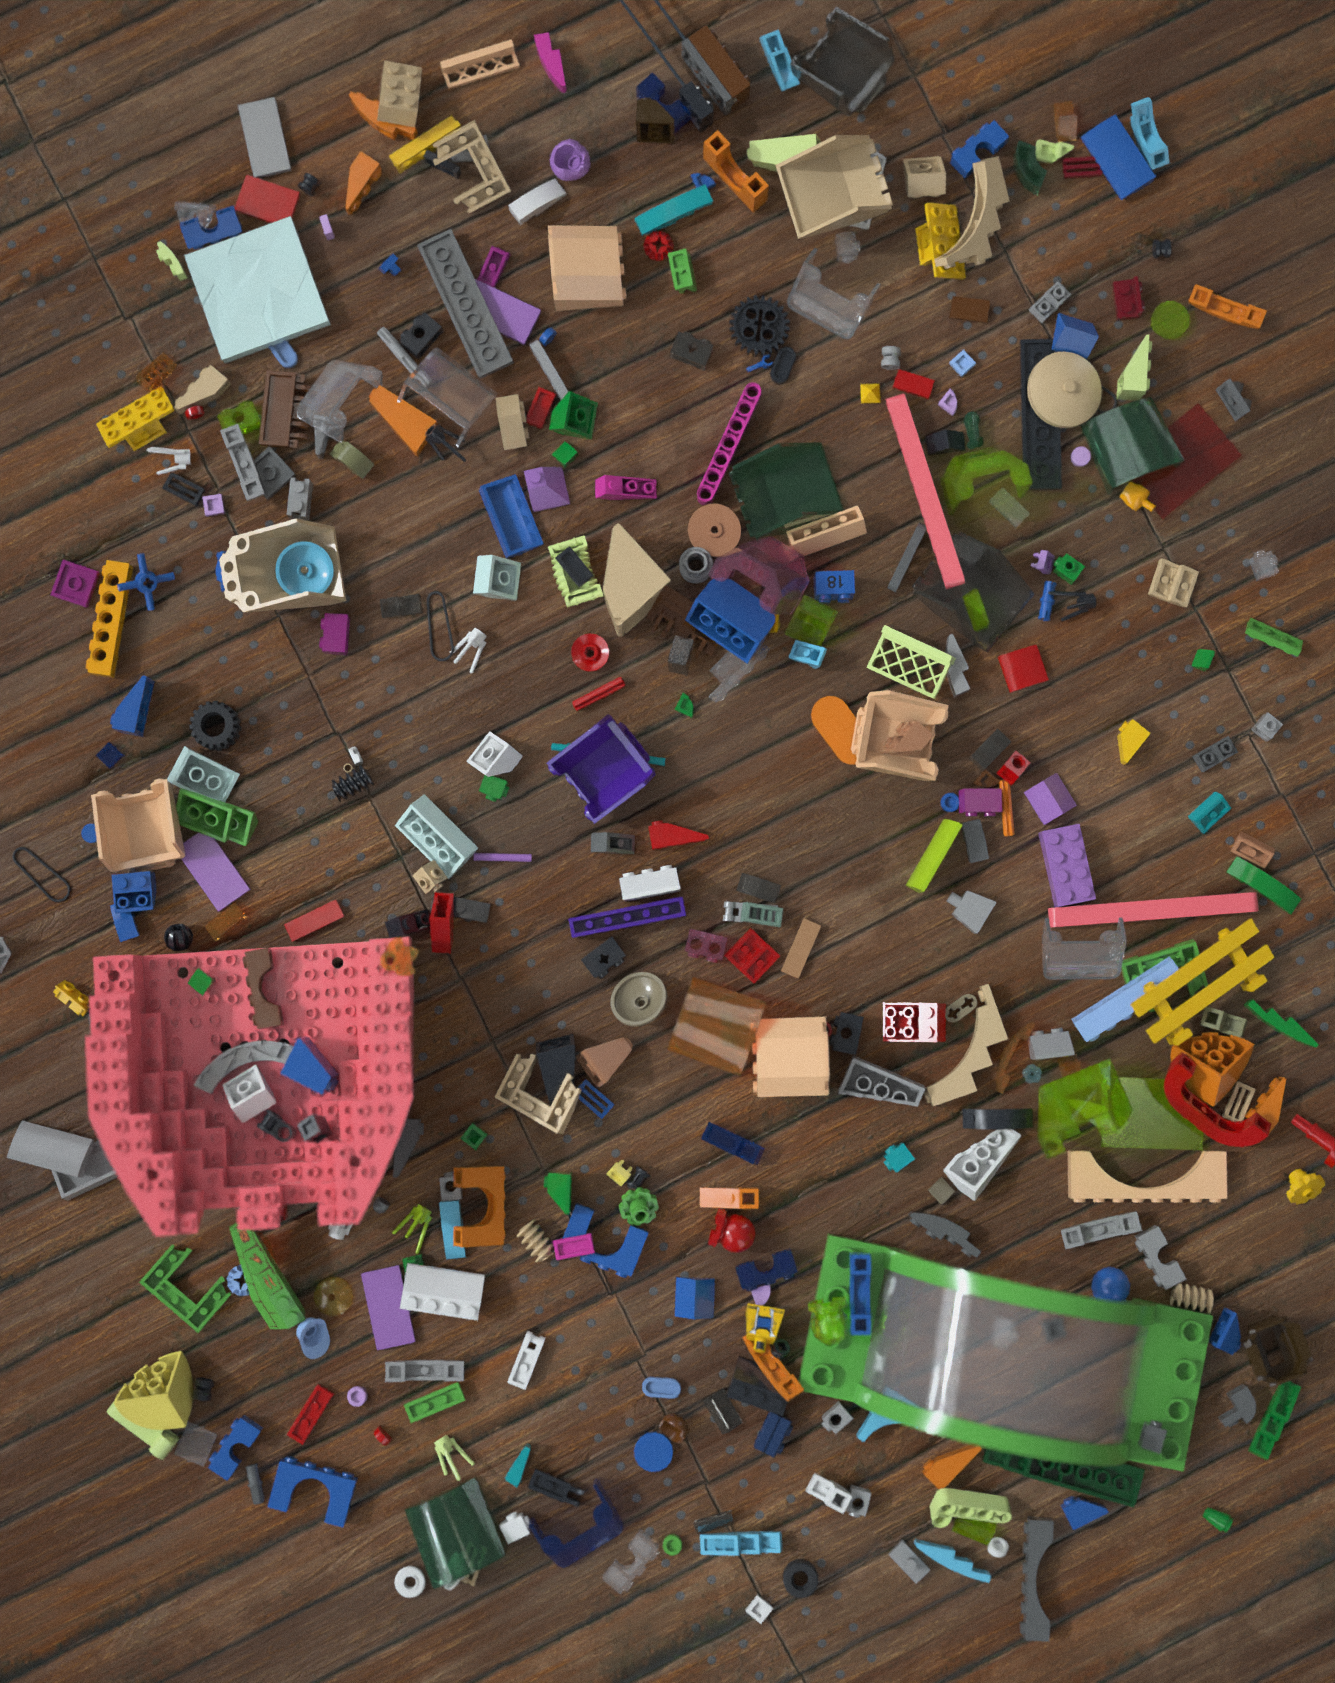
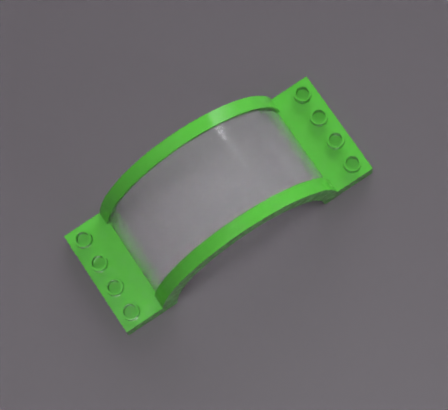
(1038, 1399)

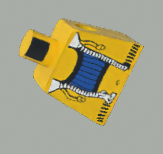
(762, 1325)

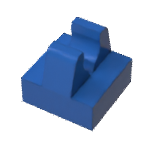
(390, 265)

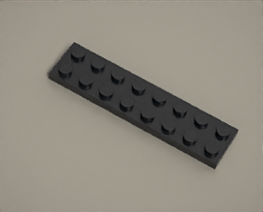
(1039, 439)

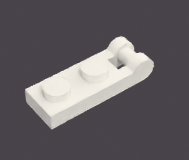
(526, 1361)

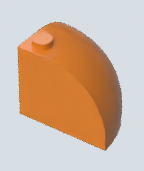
(1218, 1062)

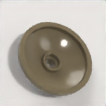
(634, 991)

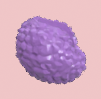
(570, 160)

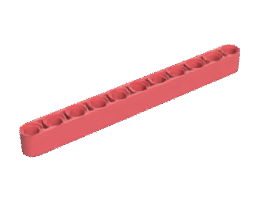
(925, 491)
(1153, 909)

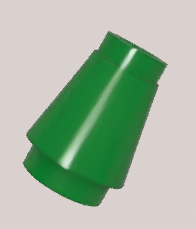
(1220, 1520)

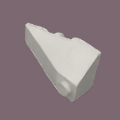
(978, 1164)

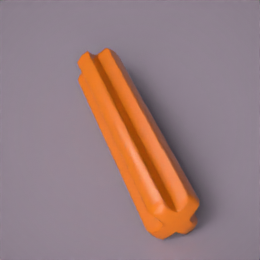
(1007, 813)

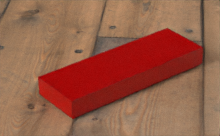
(314, 920)
(310, 1414)

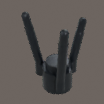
(435, 434)
(1084, 602)

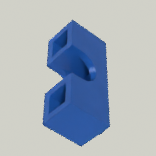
(990, 137)
(197, 235)
(225, 1462)

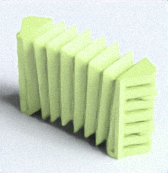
(571, 592)

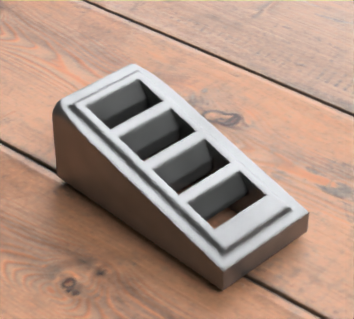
(320, 443)

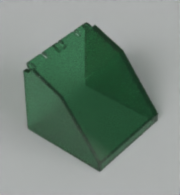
(785, 488)

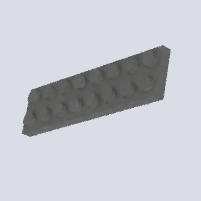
(465, 304)

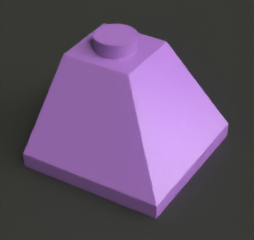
(546, 488)

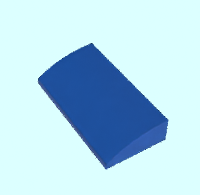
(1118, 157)
(510, 516)

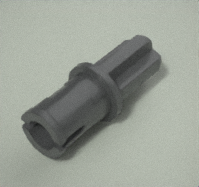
(255, 1484)

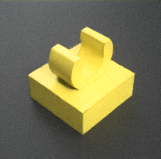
(618, 1173)

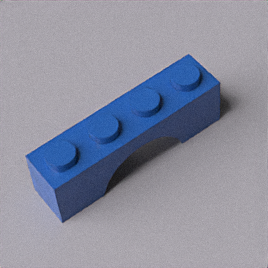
(860, 1293)

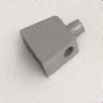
(971, 909)

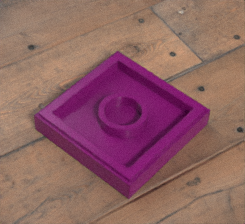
(75, 583)

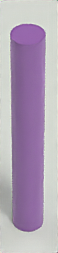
(502, 857)

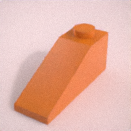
(946, 1466)

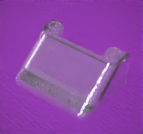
(330, 391)

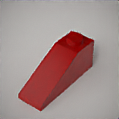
(669, 835)

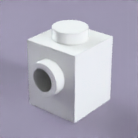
(515, 1527)

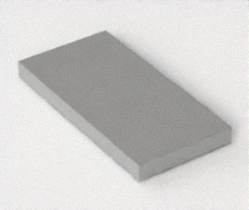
(264, 138)

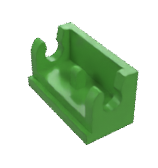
(682, 271)

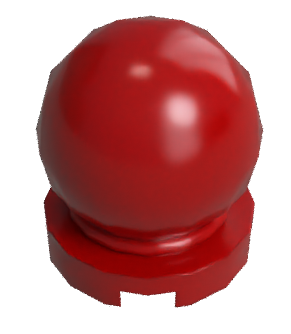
(733, 1232)

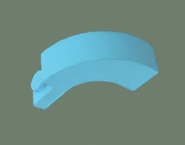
(1146, 134)

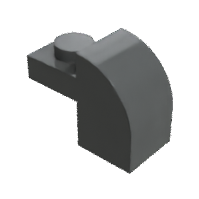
(1243, 1408)

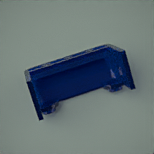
(607, 1528)

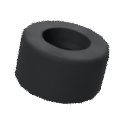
(812, 1583)

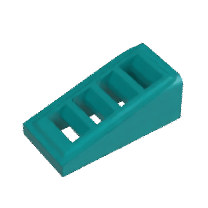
(516, 1471)

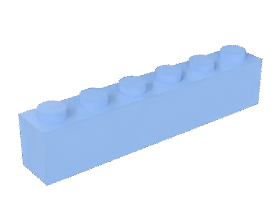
(1117, 1005)

